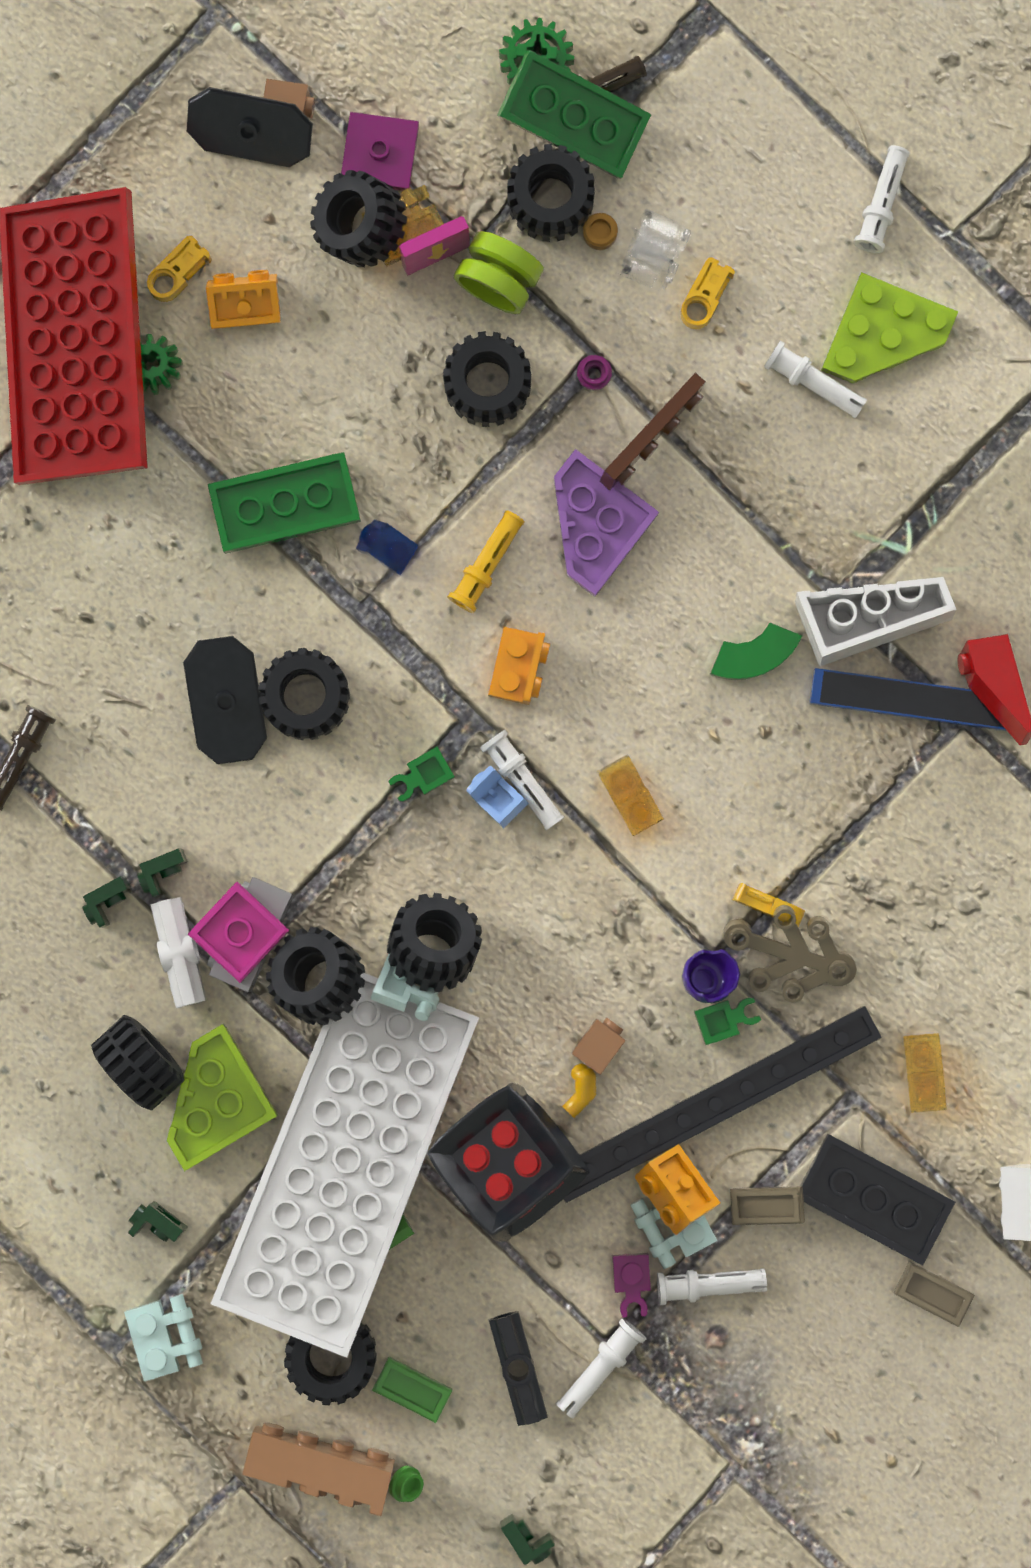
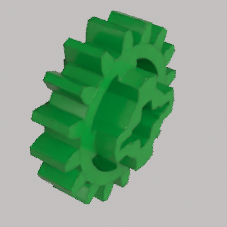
(538, 33)

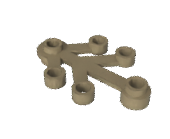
(794, 955)

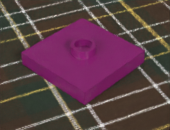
(381, 148)

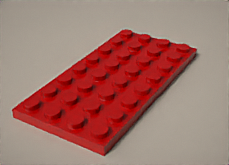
(73, 337)

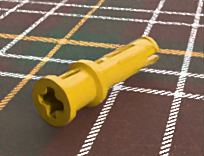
(478, 577)

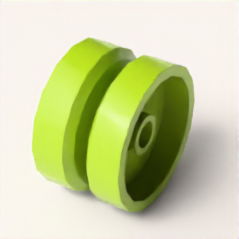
(498, 272)

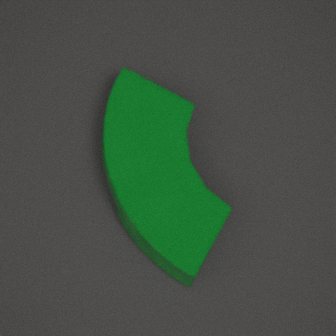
(757, 656)

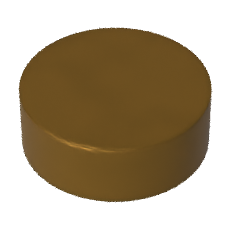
(600, 231)

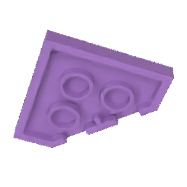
(596, 522)

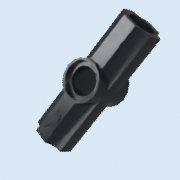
(523, 1390)

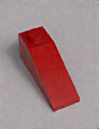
(996, 682)

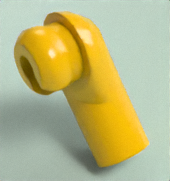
(584, 1089)

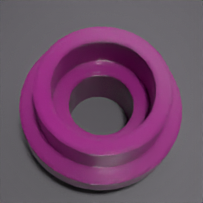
(601, 364)

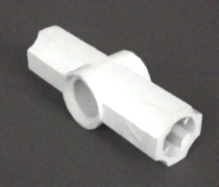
(178, 952)

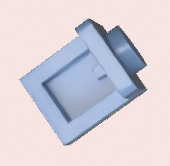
(496, 796)

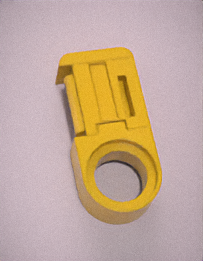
(179, 265)
(707, 291)
(765, 903)

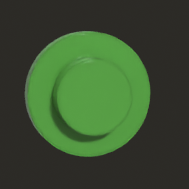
(406, 1484)

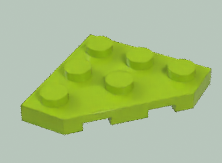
(885, 329)
(216, 1100)

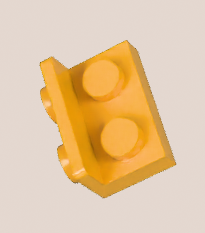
(243, 299)
(517, 666)
(676, 1189)

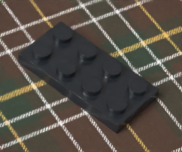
(875, 1199)

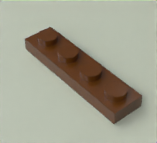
(644, 443)

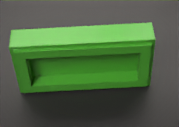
(412, 1389)

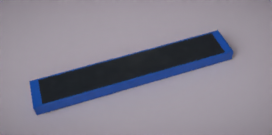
(900, 698)

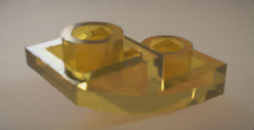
(630, 795)
(924, 1073)

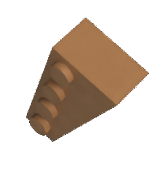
(319, 1466)

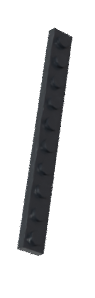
(726, 1098)

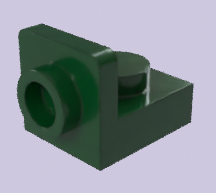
(166, 865)
(108, 894)
(163, 1222)
(519, 1537)

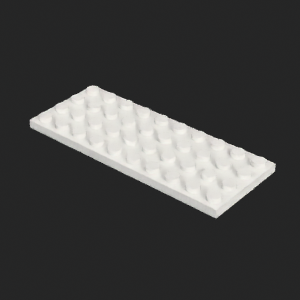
(344, 1170)

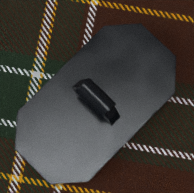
(249, 127)
(225, 700)

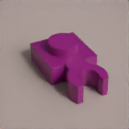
(631, 1276)

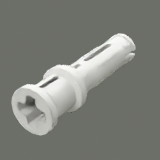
(879, 214)
(800, 371)
(511, 761)
(694, 1285)
(611, 1355)

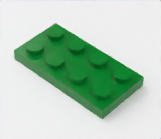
(574, 114)
(284, 502)

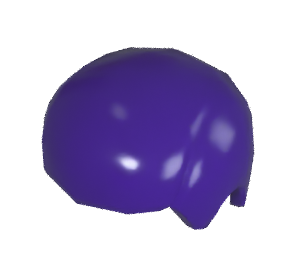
(710, 975)

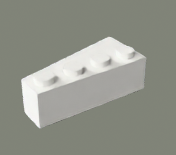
(867, 616)

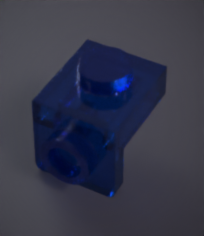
(386, 545)

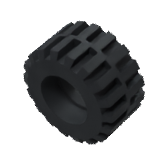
(554, 165)
(337, 211)
(487, 350)
(294, 665)
(437, 918)
(295, 962)
(137, 1062)
(331, 1388)

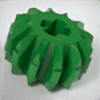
(166, 359)

